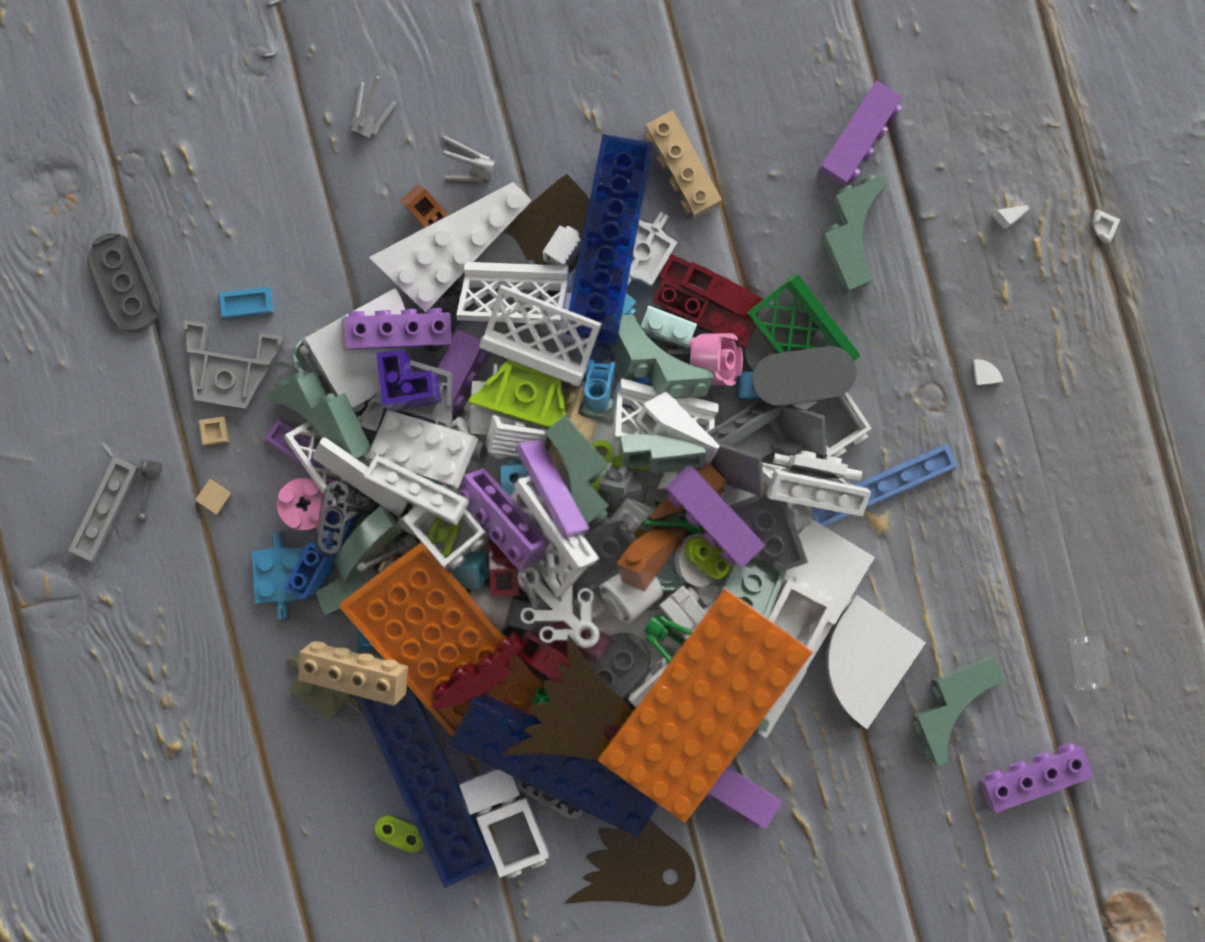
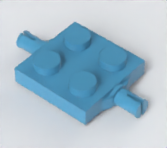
(272, 571)

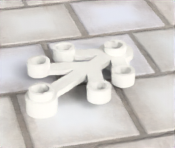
(562, 612)

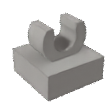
(616, 479)
(630, 515)

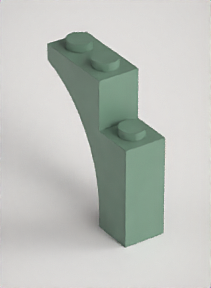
(846, 241)
(642, 358)
(327, 413)
(582, 464)
(338, 591)
(955, 692)

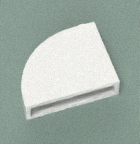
(351, 370)
(867, 659)

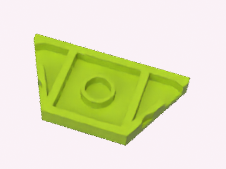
(522, 395)

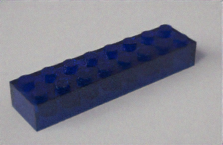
(610, 235)
(494, 727)
(428, 787)

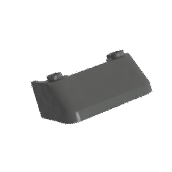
(759, 432)

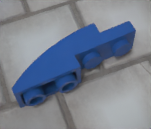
(313, 568)

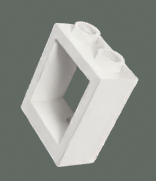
(857, 436)
(419, 515)
(820, 598)
(501, 812)

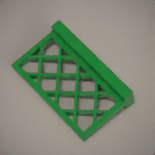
(815, 311)

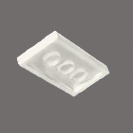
(424, 448)

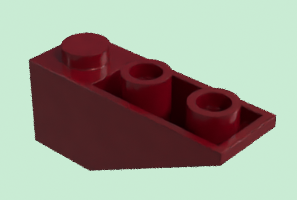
(502, 572)
(543, 656)

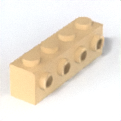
(682, 165)
(353, 672)

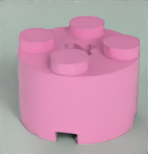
(718, 355)
(290, 502)

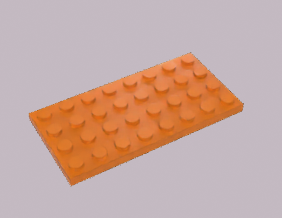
(432, 626)
(705, 705)

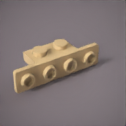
(572, 400)

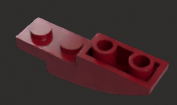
(710, 286)
(702, 312)
(472, 681)

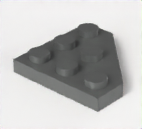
(775, 527)

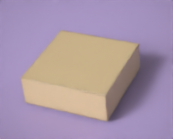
(213, 431)
(214, 496)

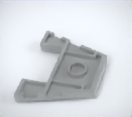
(224, 377)
(439, 413)

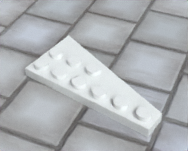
(436, 255)

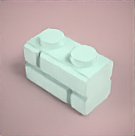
(667, 328)

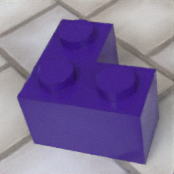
(400, 387)

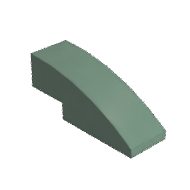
(660, 453)
(366, 542)

